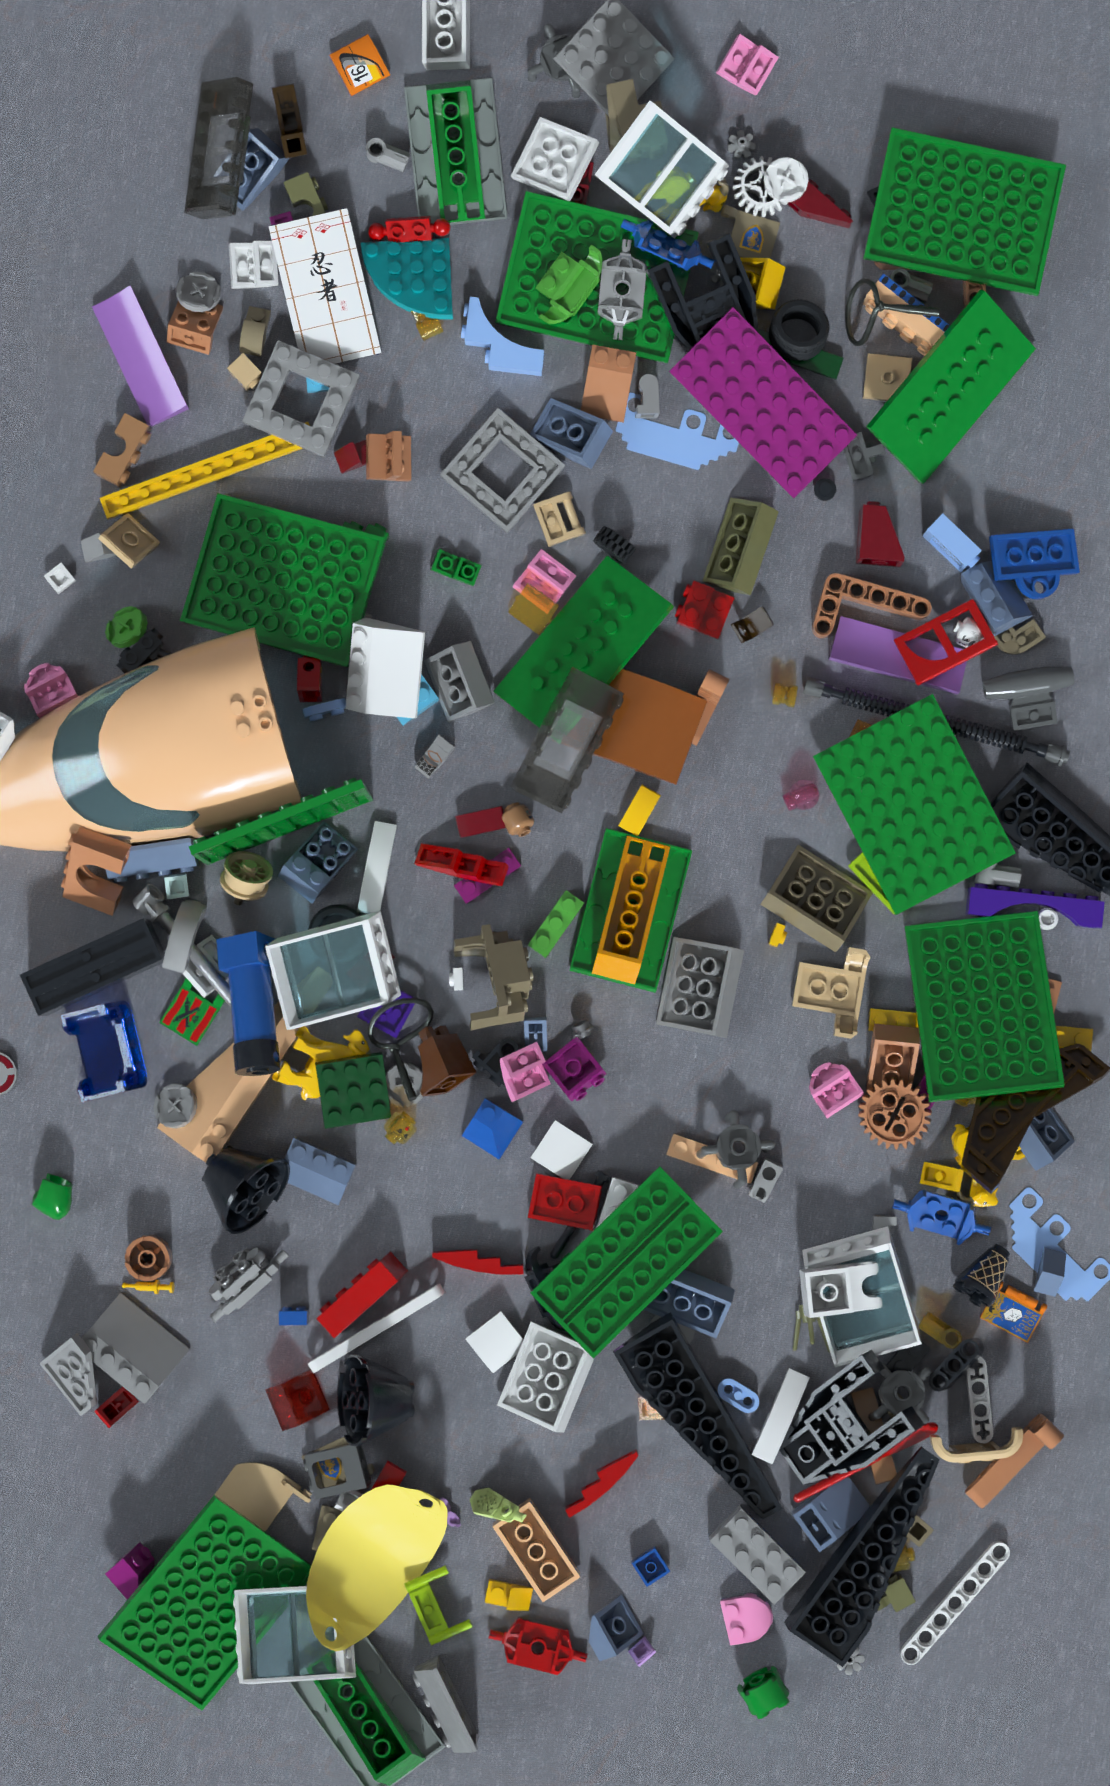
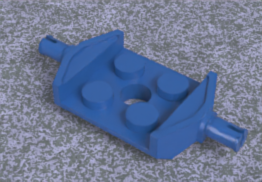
(665, 246)
(958, 1223)

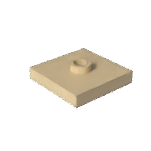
(884, 375)
(129, 540)

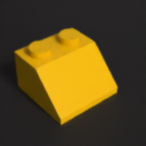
(765, 280)

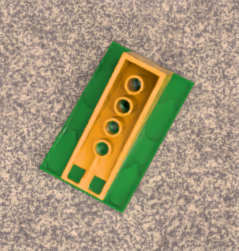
(630, 910)

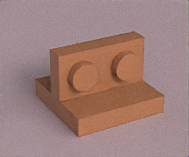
(388, 457)

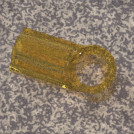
(427, 326)
(938, 1329)

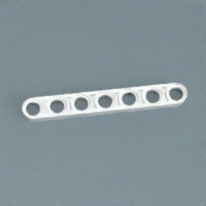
(376, 1328)
(957, 1591)

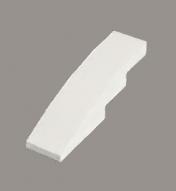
(377, 867)
(780, 1416)

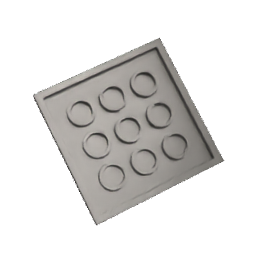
(613, 50)

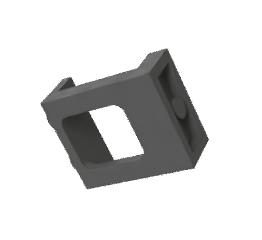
(354, 1467)

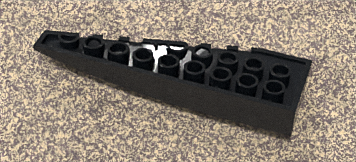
(1053, 828)
(678, 1388)
(847, 1591)

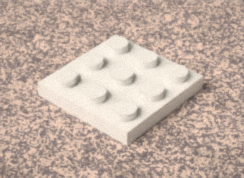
(555, 159)

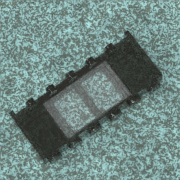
(219, 148)
(567, 740)

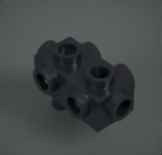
(145, 649)

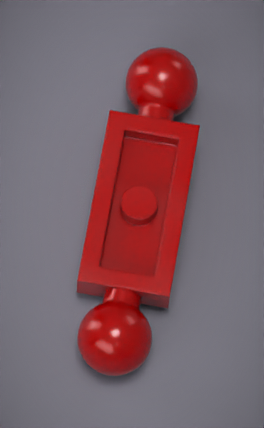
(409, 229)

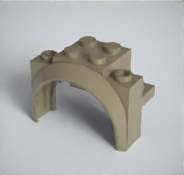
(622, 110)
(507, 973)

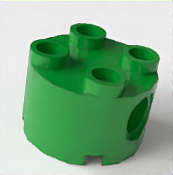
(764, 1691)

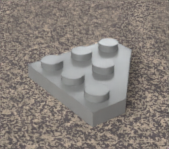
(73, 1373)

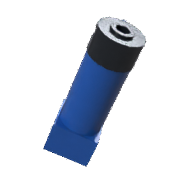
(251, 1002)

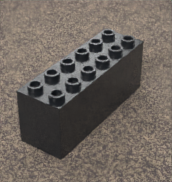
(93, 967)

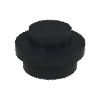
(825, 489)

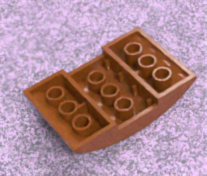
(651, 727)

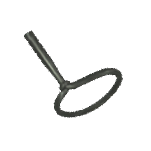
(880, 306)
(395, 1047)

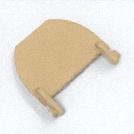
(259, 1492)

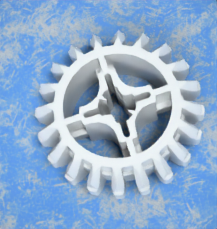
(753, 187)

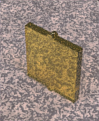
(533, 608)

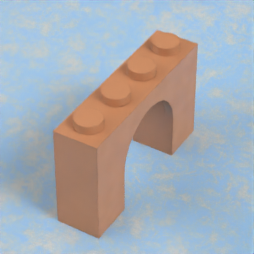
(80, 883)

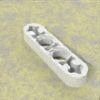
(975, 1399)

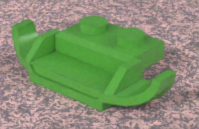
(569, 284)

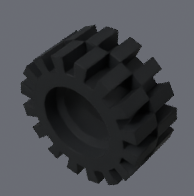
(614, 544)

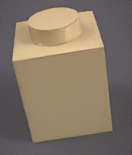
(245, 372)

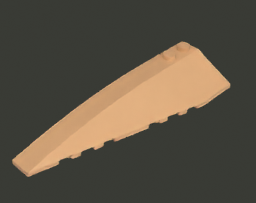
(224, 1098)

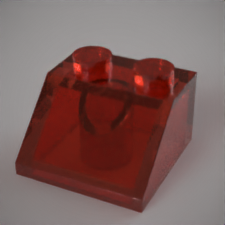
(297, 1400)

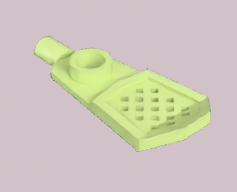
(493, 1505)

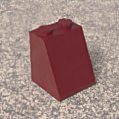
(877, 538)

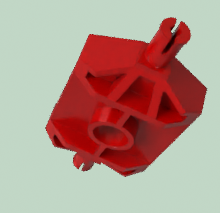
(524, 1633)

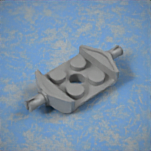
(616, 307)

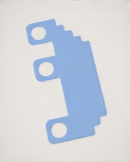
(674, 445)
(1032, 1239)

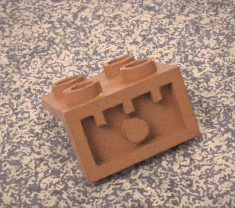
(193, 329)

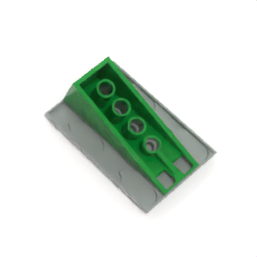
(456, 151)
(371, 1720)

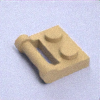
(552, 522)

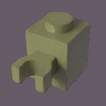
(896, 1594)

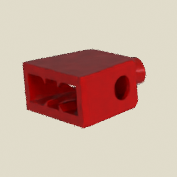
(309, 679)

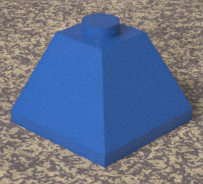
(492, 1128)

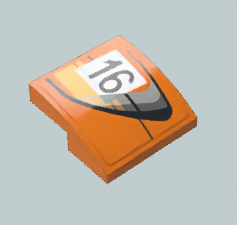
(359, 64)

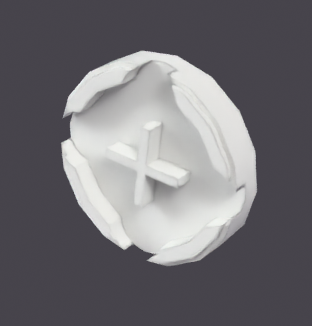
(786, 179)

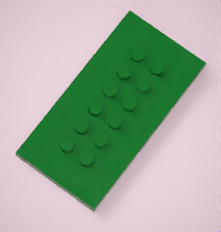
(951, 387)
(592, 632)
(626, 1262)

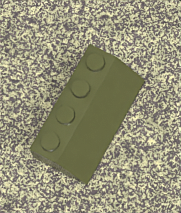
(740, 545)

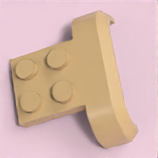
(834, 990)
(978, 1451)

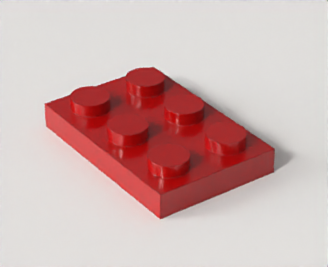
(565, 1202)

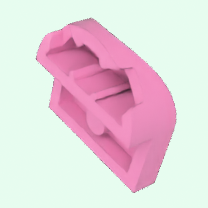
(49, 688)
(833, 1088)
(746, 1618)

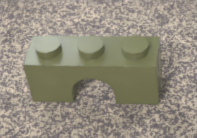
(303, 191)

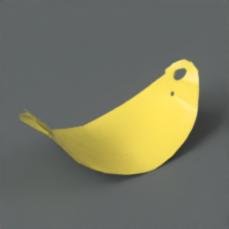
(368, 1559)

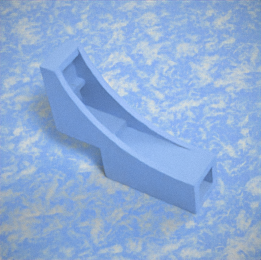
(504, 354)

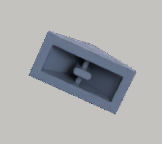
(536, 1031)
(1050, 1272)

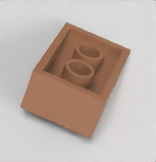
(608, 383)
(892, 1054)

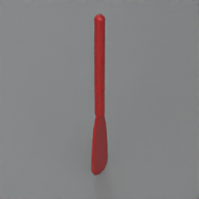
(920, 1435)

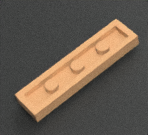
(686, 1150)

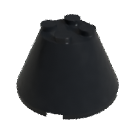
(244, 1186)
(371, 1399)

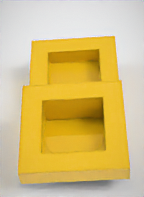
(639, 810)

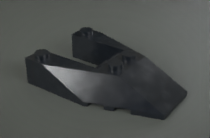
(697, 316)
(830, 1433)

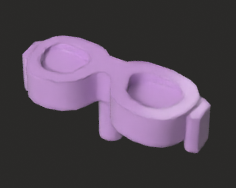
(452, 1518)

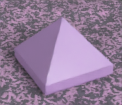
(642, 1651)

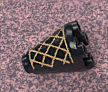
(984, 1276)

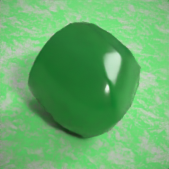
(53, 1197)

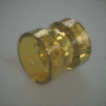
(779, 694)

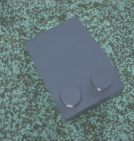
(262, 165)
(572, 432)

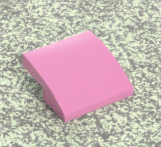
(747, 65)
(546, 576)
(524, 1071)

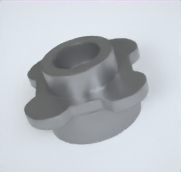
(582, 1029)

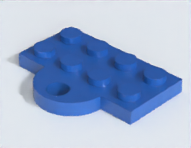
(1034, 558)

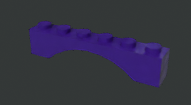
(1080, 912)

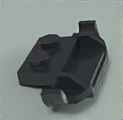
(535, 1275)

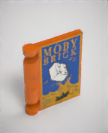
(1014, 1313)

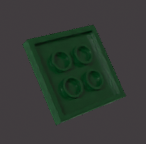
(353, 1090)

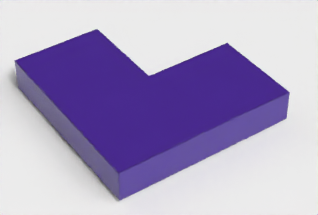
(392, 1019)

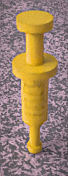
(151, 1286)

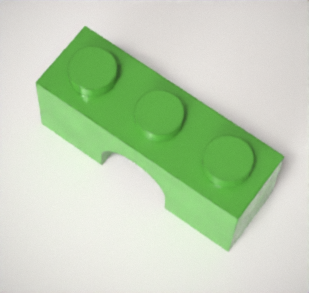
(555, 924)

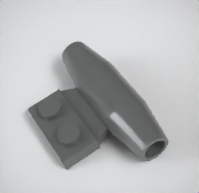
(1030, 694)

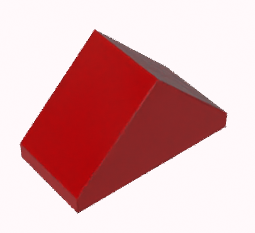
(116, 1406)

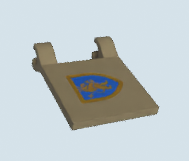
(751, 234)
(332, 1469)

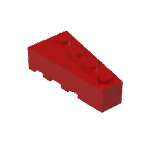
(362, 1294)

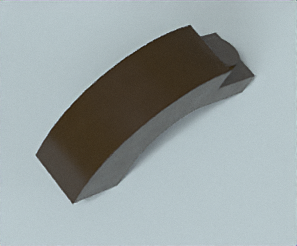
(289, 121)

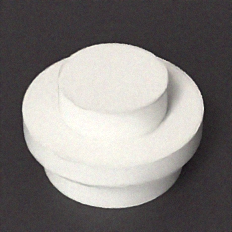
(1048, 918)

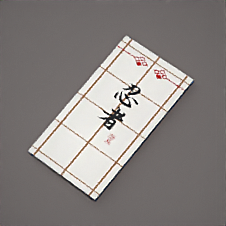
(325, 287)

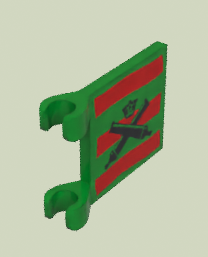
(191, 1013)

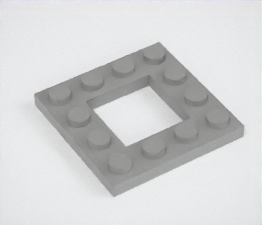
(281, 362)
(461, 477)

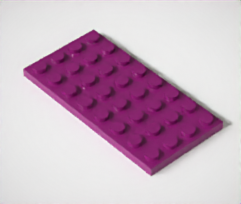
(763, 402)

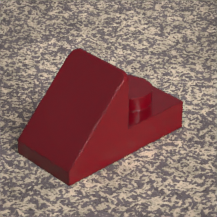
(351, 456)

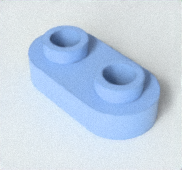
(316, 711)
(737, 1395)

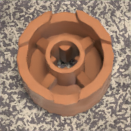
(146, 1270)

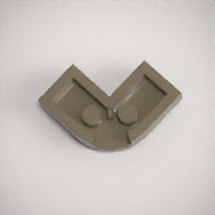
(1020, 640)

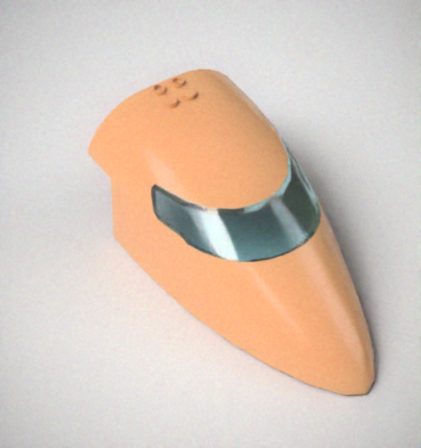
(152, 754)

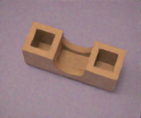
(116, 468)

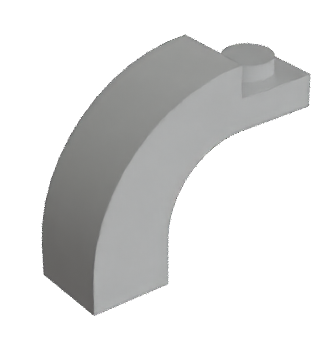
(183, 935)

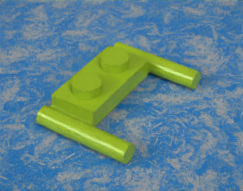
(429, 1609)

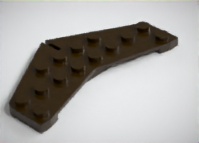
(1003, 1119)

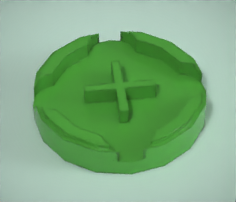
(126, 627)

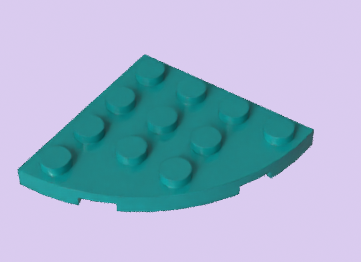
(412, 274)

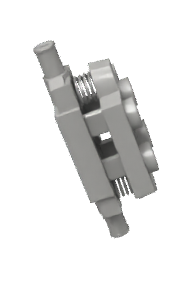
(243, 1279)

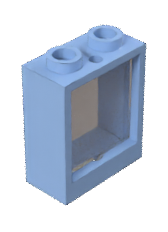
(952, 543)

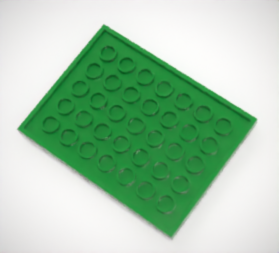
(964, 211)
(559, 226)
(284, 576)
(914, 804)
(280, 823)
(983, 1006)
(184, 1612)

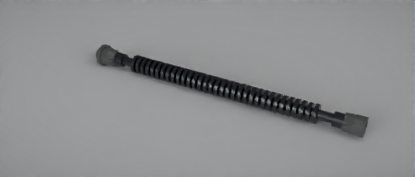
(1049, 752)

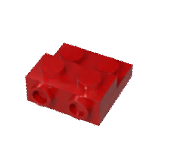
(704, 609)

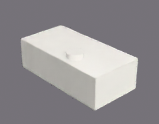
(446, 34)

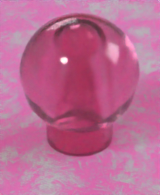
(802, 795)

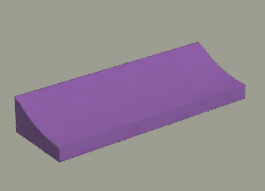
(140, 357)
(874, 650)

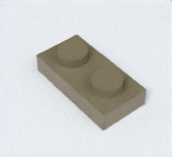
(326, 1518)

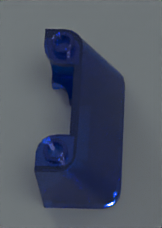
(107, 1049)

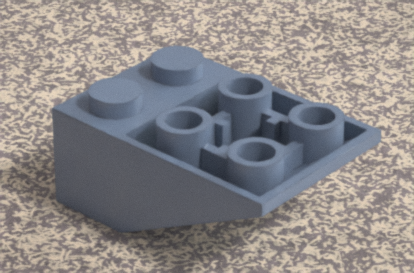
(317, 862)
(831, 1513)

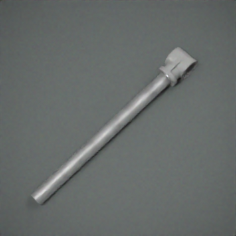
(150, 903)

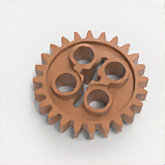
(912, 1122)

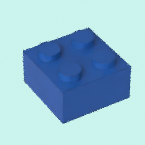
(296, 1316)
(650, 1566)

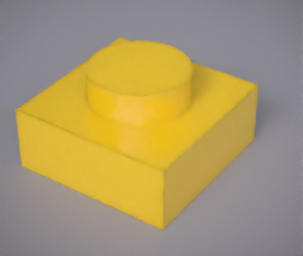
(778, 935)

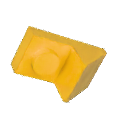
(941, 1176)
(508, 1595)

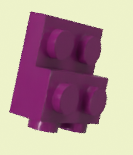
(575, 1070)

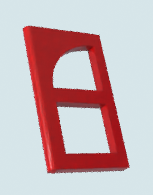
(925, 669)

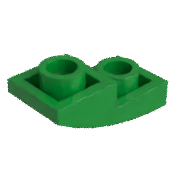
(377, 529)
(455, 567)

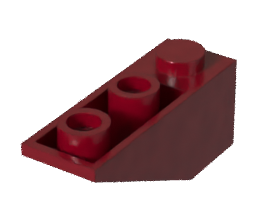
(820, 207)

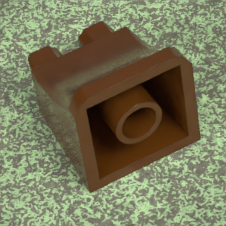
(443, 1061)

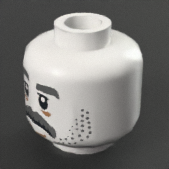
(967, 632)

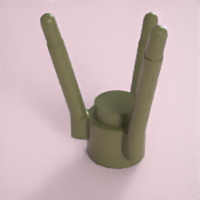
(800, 1315)

